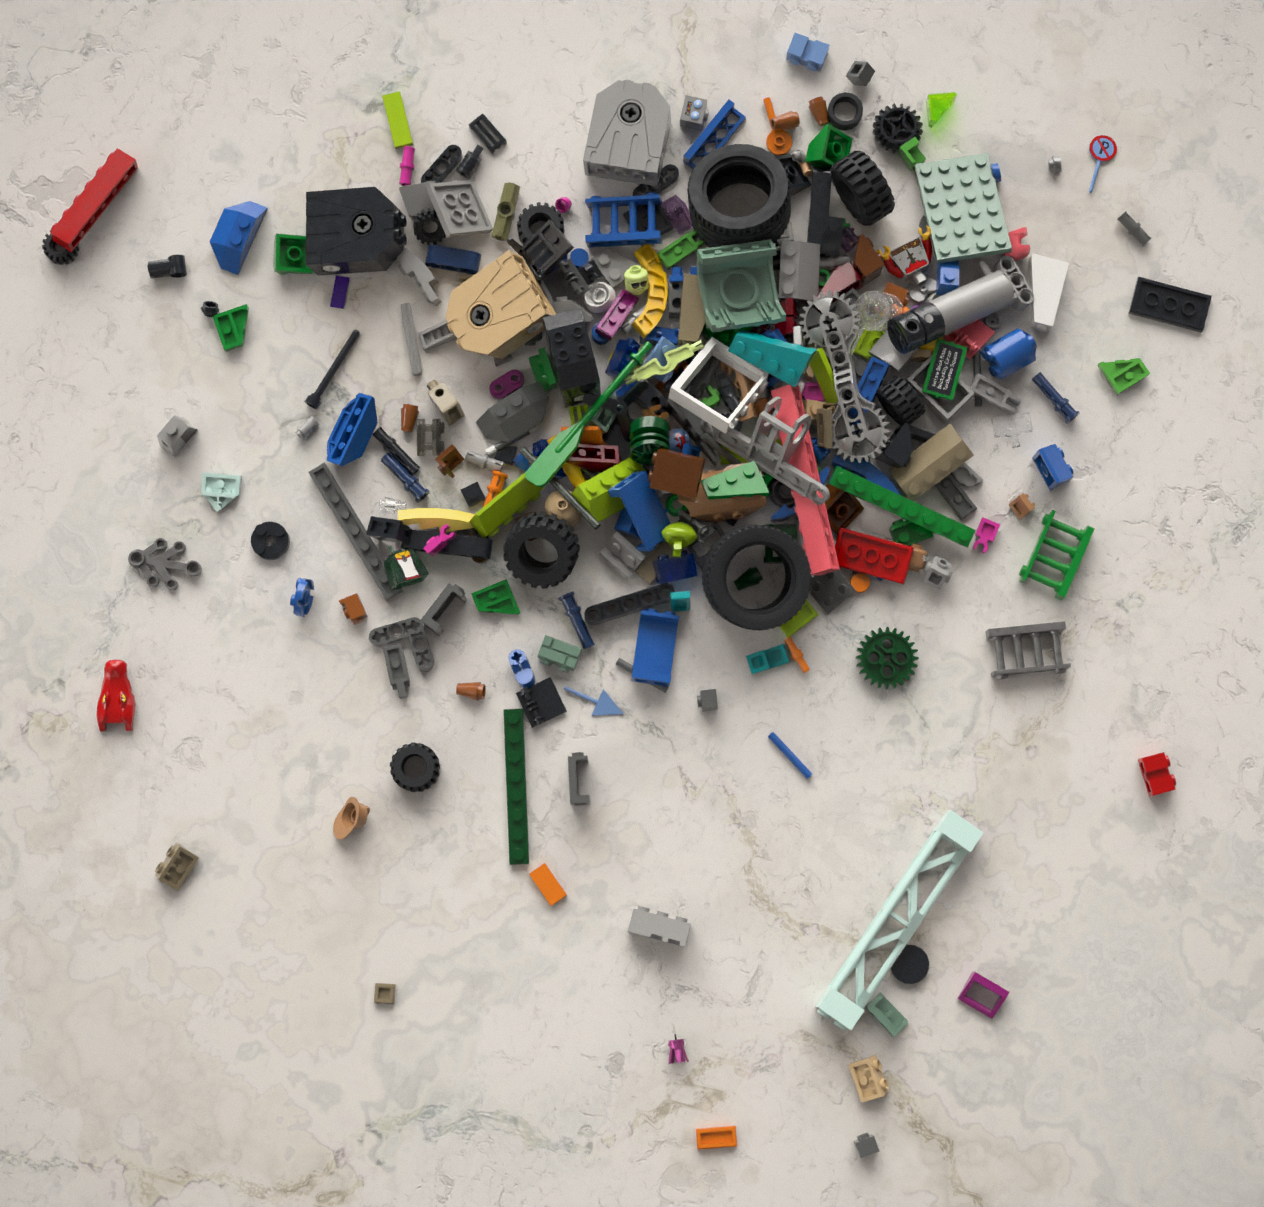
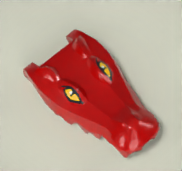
(116, 697)

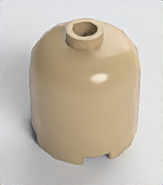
(568, 513)

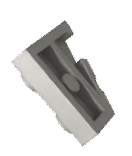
(612, 266)

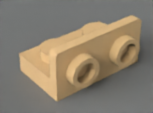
(869, 1078)

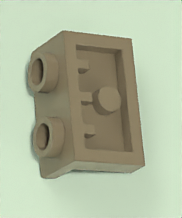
(176, 866)

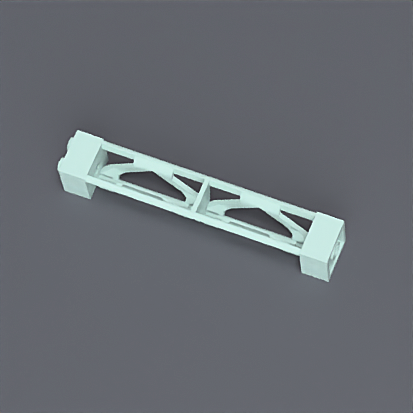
(835, 1005)

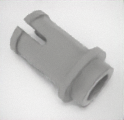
(307, 428)

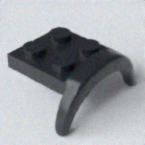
(543, 249)

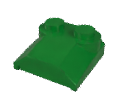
(290, 254)

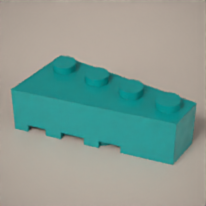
(773, 356)

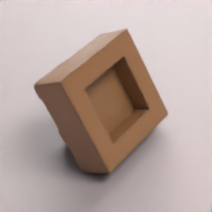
(1022, 506)

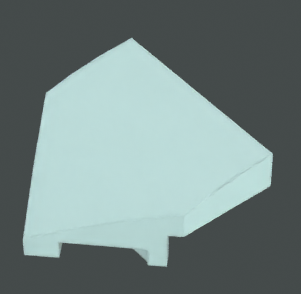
(220, 489)

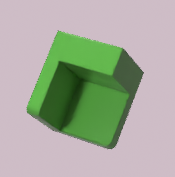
(911, 154)

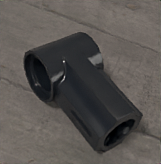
(173, 267)

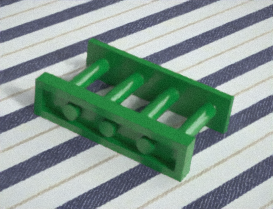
(1068, 570)

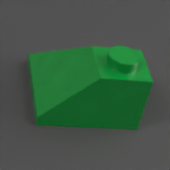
(828, 147)

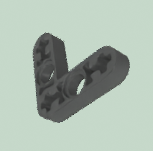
(413, 637)

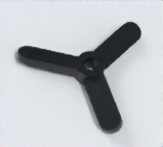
(626, 400)

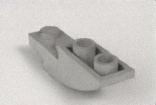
(413, 266)

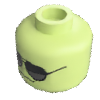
(636, 280)

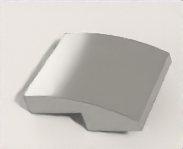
(886, 352)

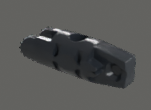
(727, 391)

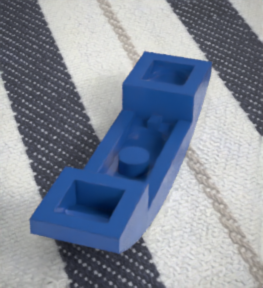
(786, 513)

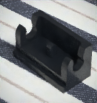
(387, 530)

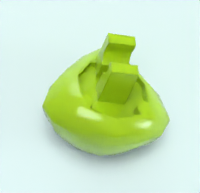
(679, 536)

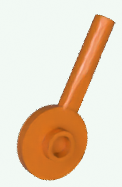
(779, 140)

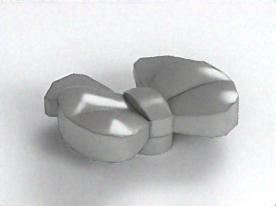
(918, 293)

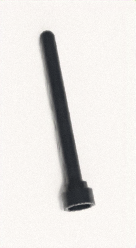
(314, 399)

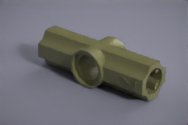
(508, 201)

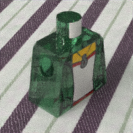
(404, 567)

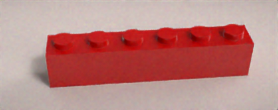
(94, 199)

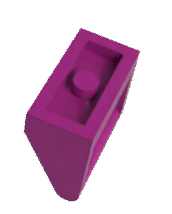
(996, 989)

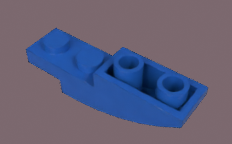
(866, 471)

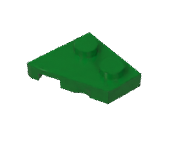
(232, 327)
(496, 599)

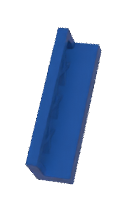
(710, 131)
(870, 383)

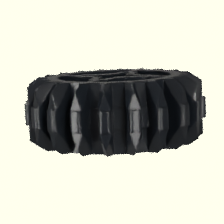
(891, 124)

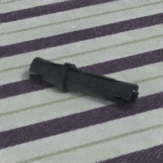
(398, 453)

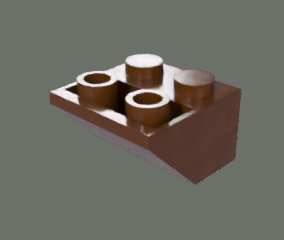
(867, 261)

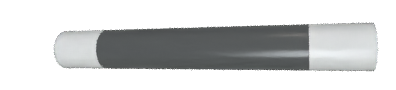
(501, 445)

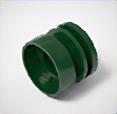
(646, 437)

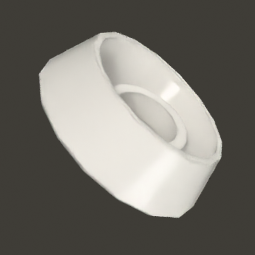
(599, 297)

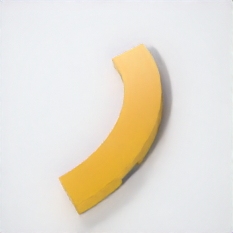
(657, 291)

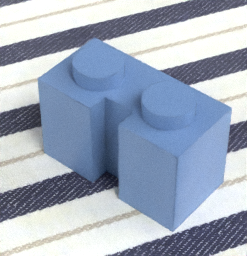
(807, 52)

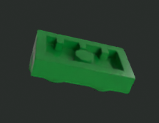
(542, 370)
(908, 532)

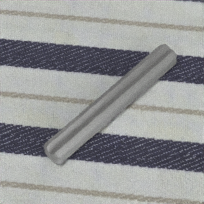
(411, 339)

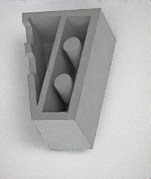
(659, 926)

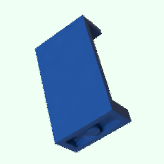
(643, 508)
(655, 647)

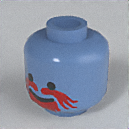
(677, 439)

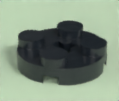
(262, 533)

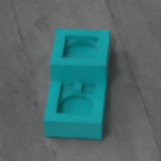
(767, 659)

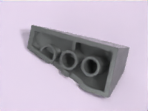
(692, 424)

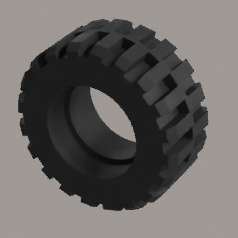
(862, 188)
(530, 569)

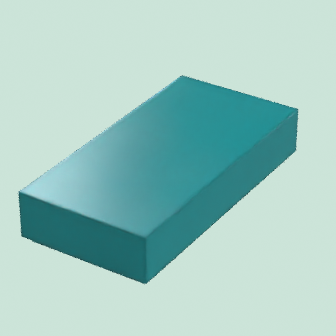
(680, 601)

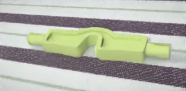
(673, 357)

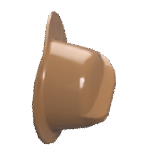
(351, 817)

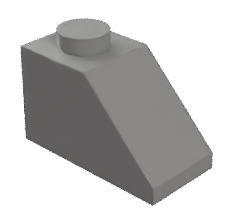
(563, 304)

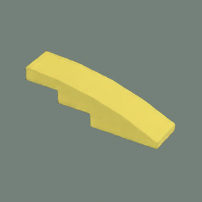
(436, 517)

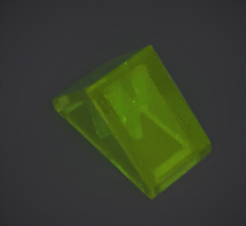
(937, 105)

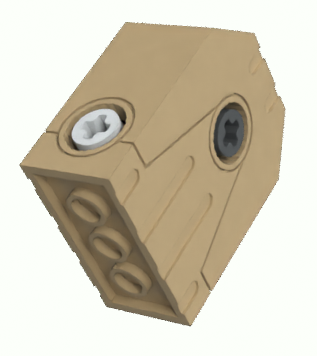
(498, 308)

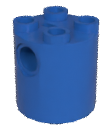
(1010, 353)

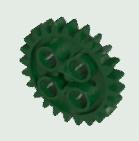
(899, 646)

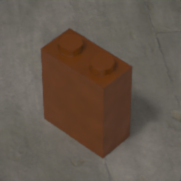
(676, 472)

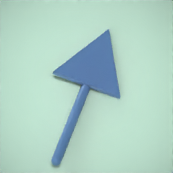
(603, 706)

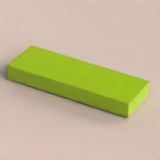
(397, 120)
(824, 375)

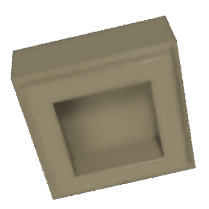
(384, 993)

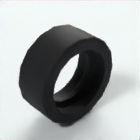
(845, 97)

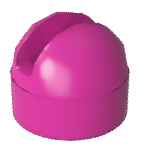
(563, 204)

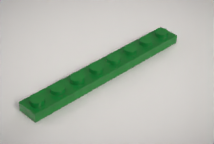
(901, 507)

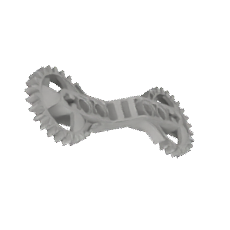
(845, 376)

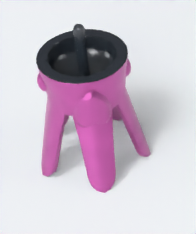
(677, 1049)

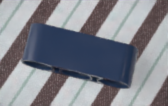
(453, 259)

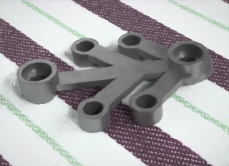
(162, 562)

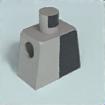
(176, 434)

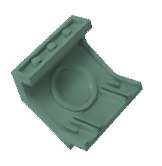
(738, 285)

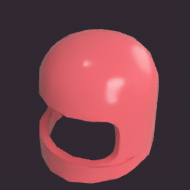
(1018, 251)

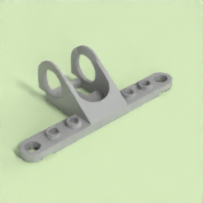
(770, 455)

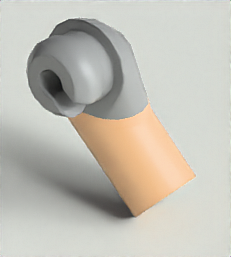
(800, 157)

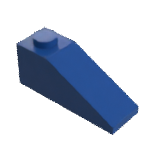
(947, 277)

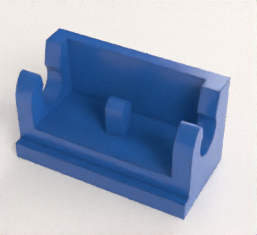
(657, 333)

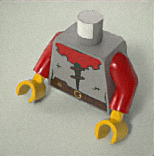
(910, 259)

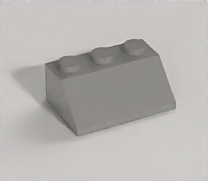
(799, 270)

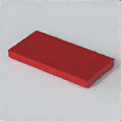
(873, 555)

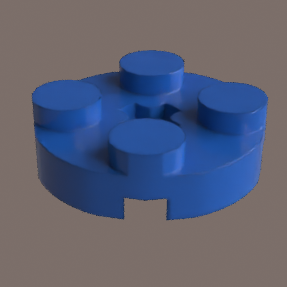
(302, 599)

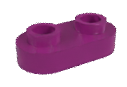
(508, 386)

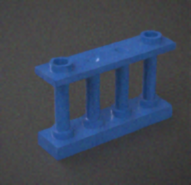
(633, 236)

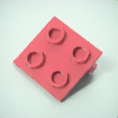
(971, 336)

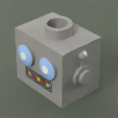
(694, 113)

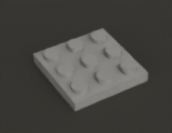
(459, 208)

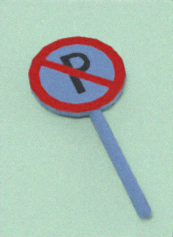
(1102, 149)

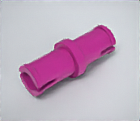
(407, 166)

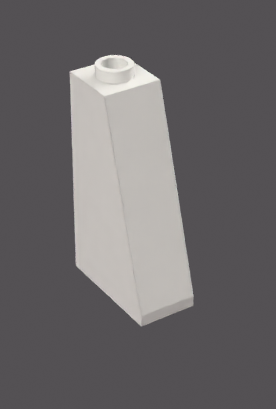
(1046, 283)

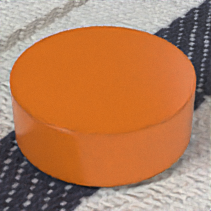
(860, 582)

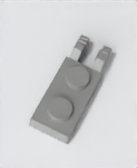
(994, 393)

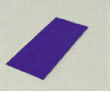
(339, 292)

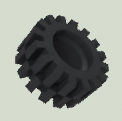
(424, 236)
(59, 258)

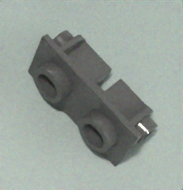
(701, 528)

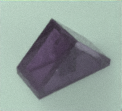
(677, 214)

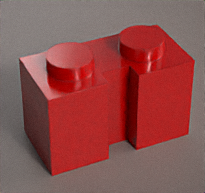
(1156, 774)

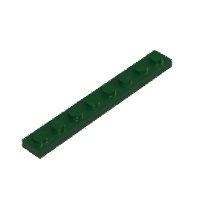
(516, 786)

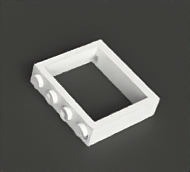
(721, 352)

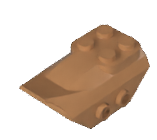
(721, 509)

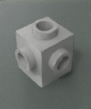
(937, 572)

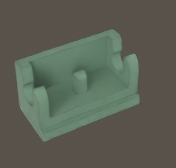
(887, 1014)

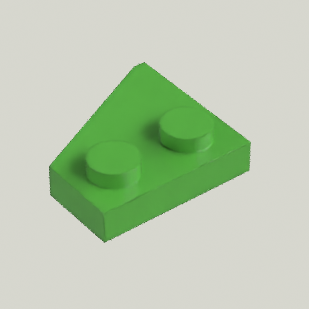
(1123, 373)

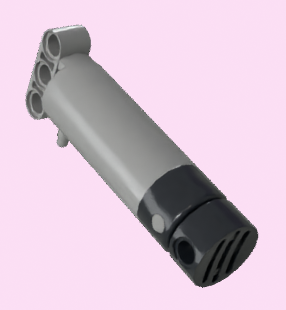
(961, 306)

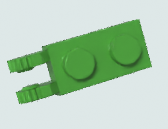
(679, 250)

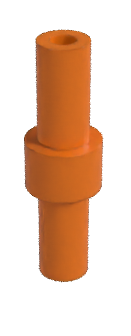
(797, 655)

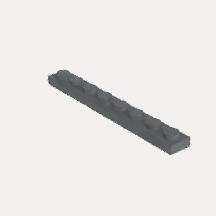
(353, 528)

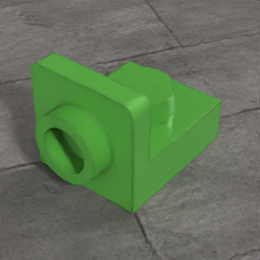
(714, 400)

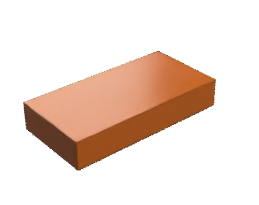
(548, 884)
(716, 1137)

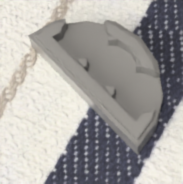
(966, 476)

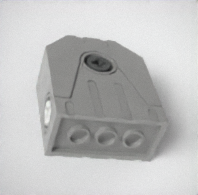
(628, 134)

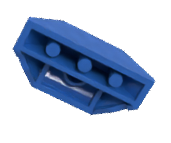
(236, 234)
(352, 430)

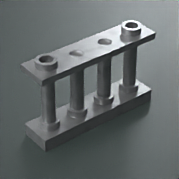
(1035, 632)

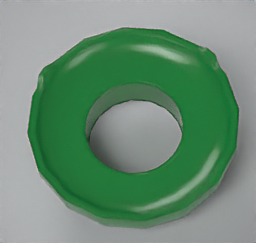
(670, 509)

